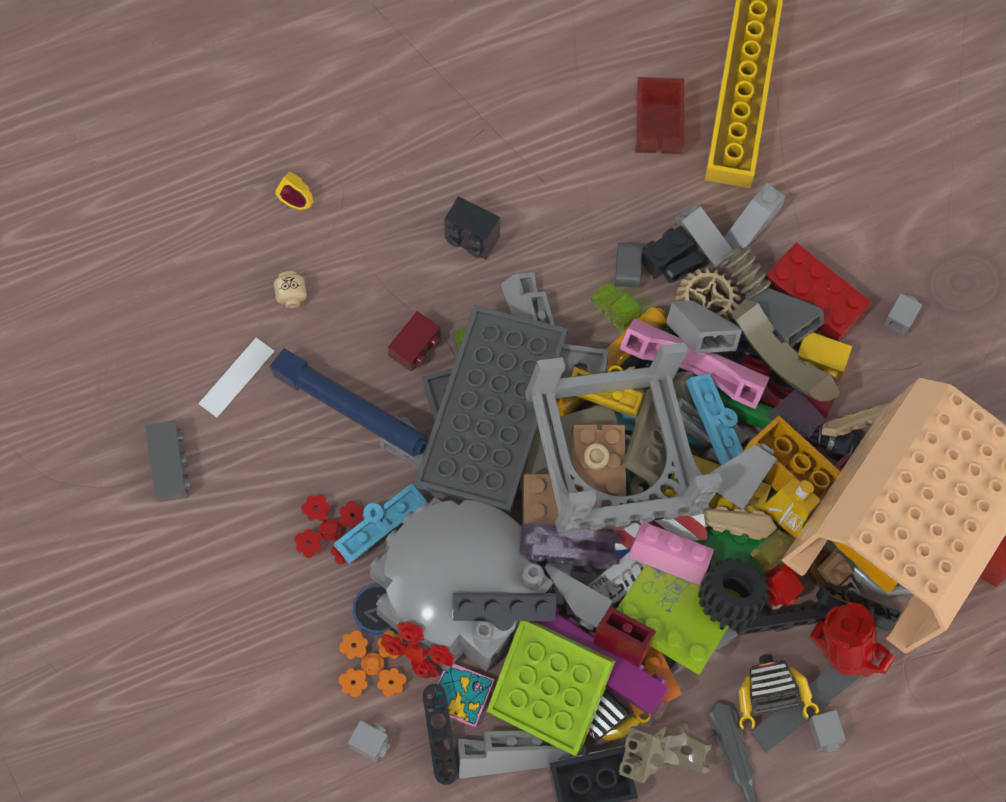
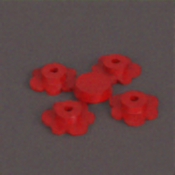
(329, 529)
(415, 652)

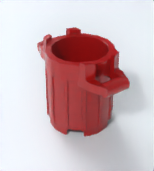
(851, 641)

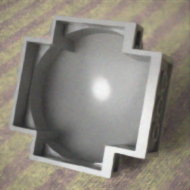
(448, 552)

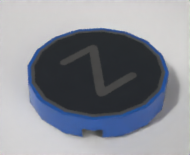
(366, 610)

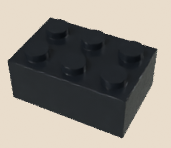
(592, 779)

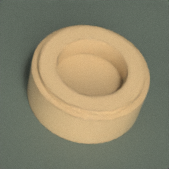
(596, 457)

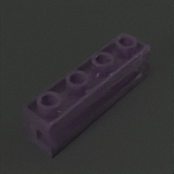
(582, 547)

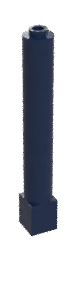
(299, 375)

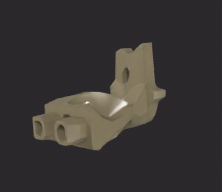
(661, 744)

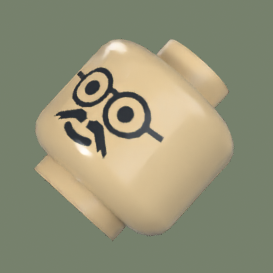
(290, 289)

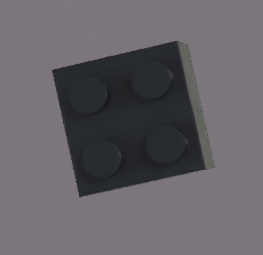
(472, 228)

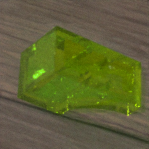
(617, 306)

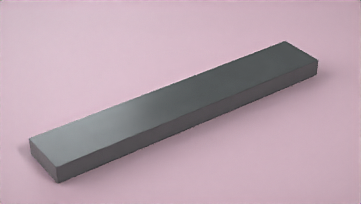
(786, 721)

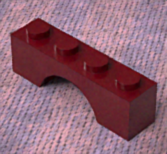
(774, 393)

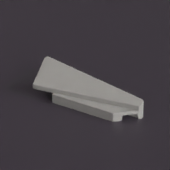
(524, 299)
(506, 753)

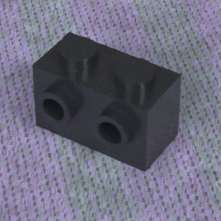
(670, 248)

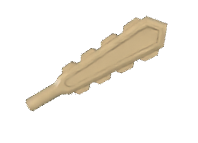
(851, 421)
(738, 522)

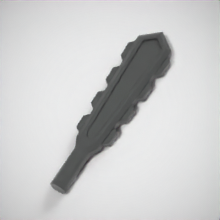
(729, 738)

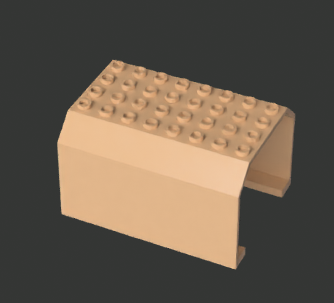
(919, 504)

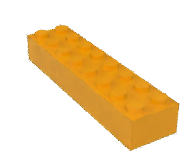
(803, 462)

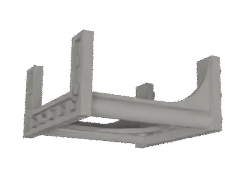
(576, 508)

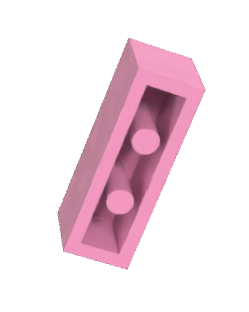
(671, 553)

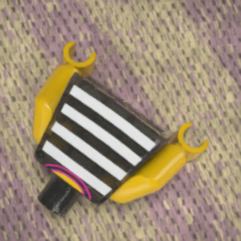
(773, 688)
(613, 719)

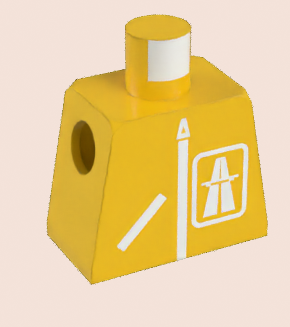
(792, 505)

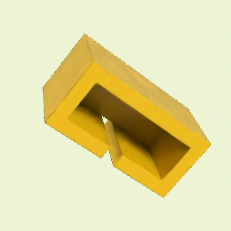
(825, 354)

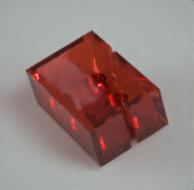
(656, 115)

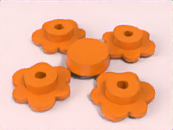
(371, 664)

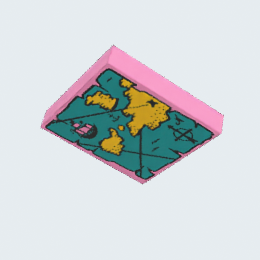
(465, 694)

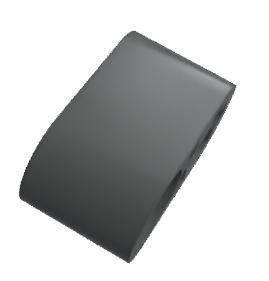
(628, 265)

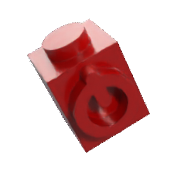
(783, 585)

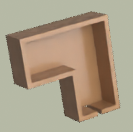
(537, 490)

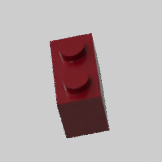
(414, 341)
(624, 636)

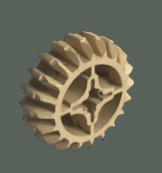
(713, 280)

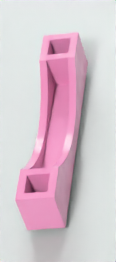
(734, 379)

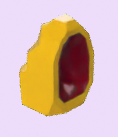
(294, 192)

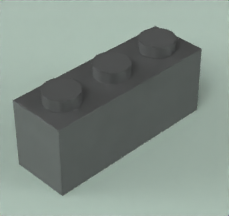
(167, 461)

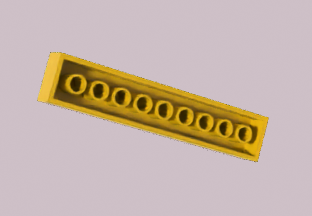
(743, 92)

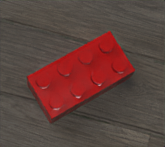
(811, 281)

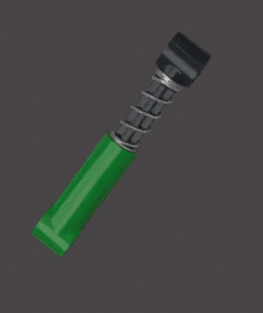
(837, 446)

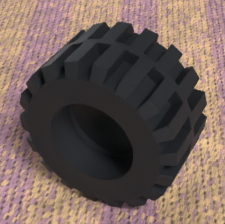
(725, 607)

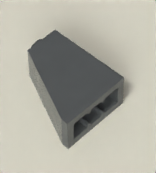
(789, 316)

